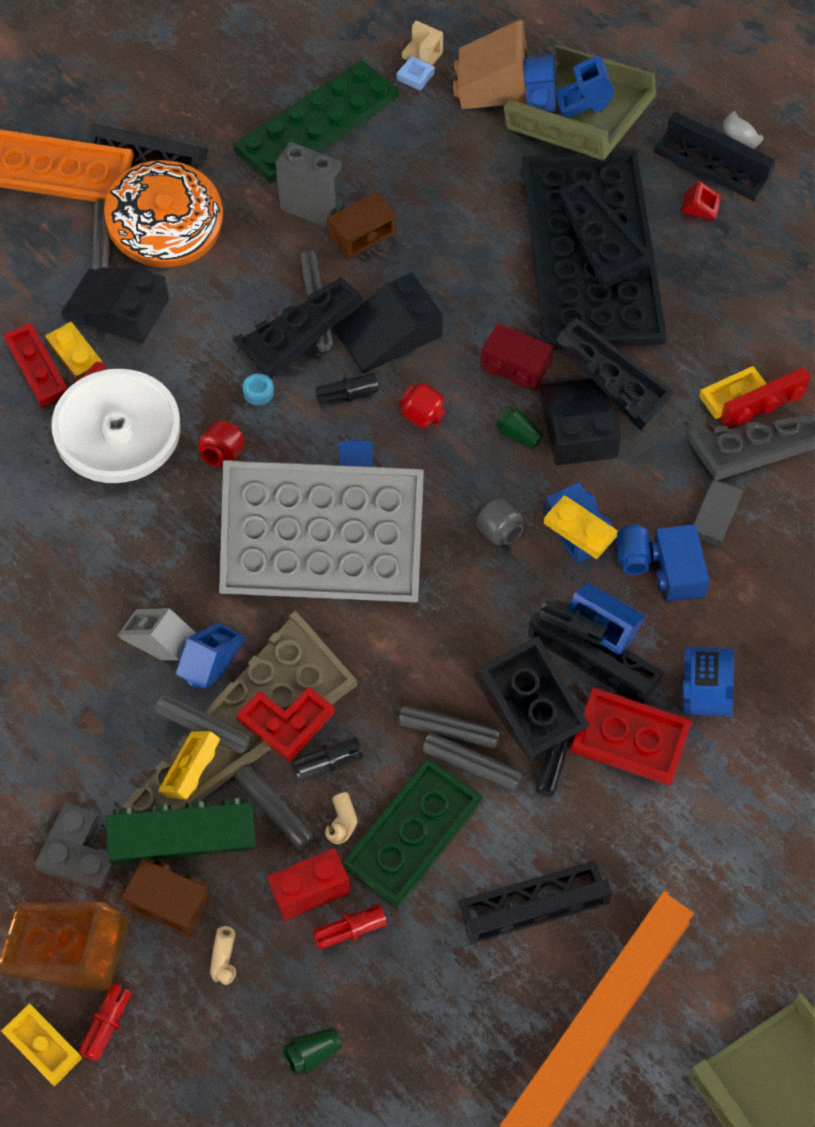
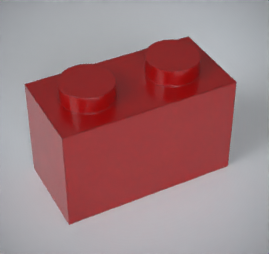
(309, 884)

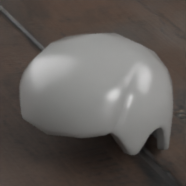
(741, 131)

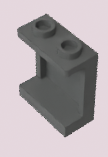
(308, 183)

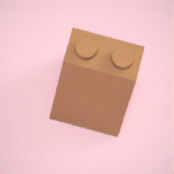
(492, 69)

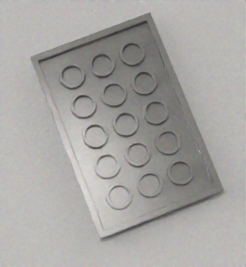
(321, 531)

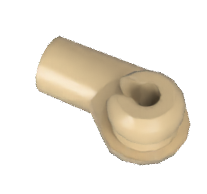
(344, 822)
(220, 968)

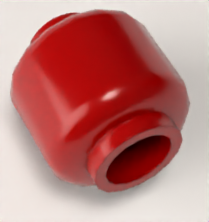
(422, 405)
(221, 443)

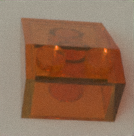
(64, 944)

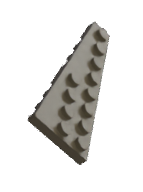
(282, 672)

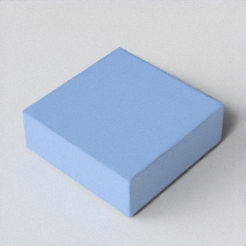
(415, 73)

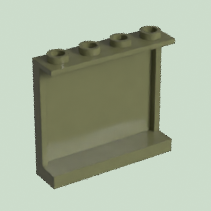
(588, 131)
(765, 1073)

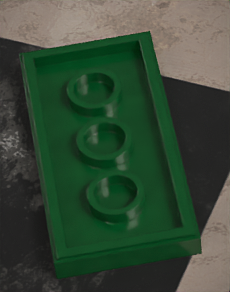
(412, 833)

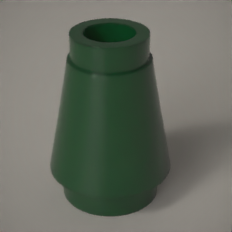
(519, 428)
(310, 1050)

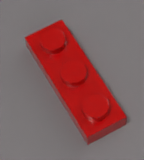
(35, 364)
(765, 398)

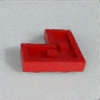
(286, 730)

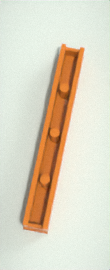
(601, 1015)

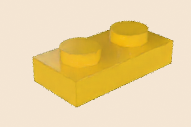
(72, 349)
(730, 388)
(580, 527)
(189, 765)
(41, 1044)

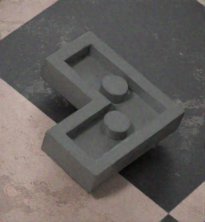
(67, 854)

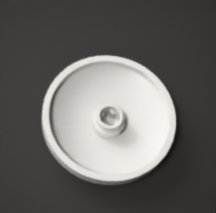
(116, 425)

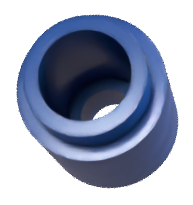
(633, 549)

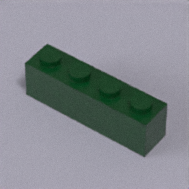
(179, 832)

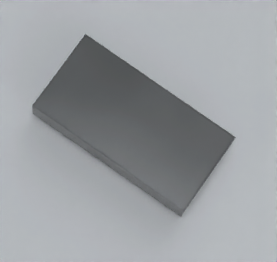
(717, 512)

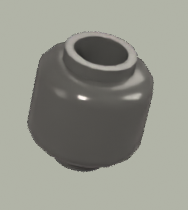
(499, 521)

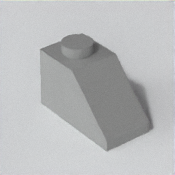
(157, 633)

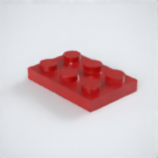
(632, 736)

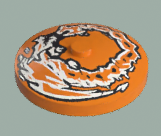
(163, 213)

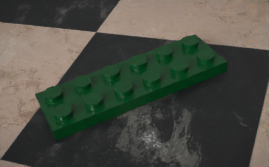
(318, 117)

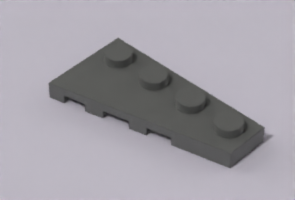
(756, 445)

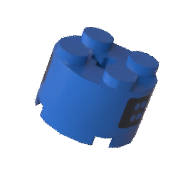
(708, 681)

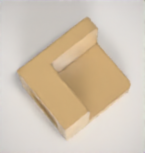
(425, 44)

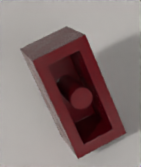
(516, 357)

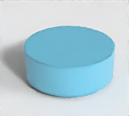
(258, 389)

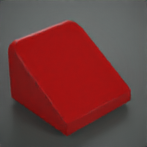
(701, 201)

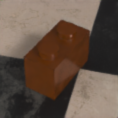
(361, 225)
(167, 897)

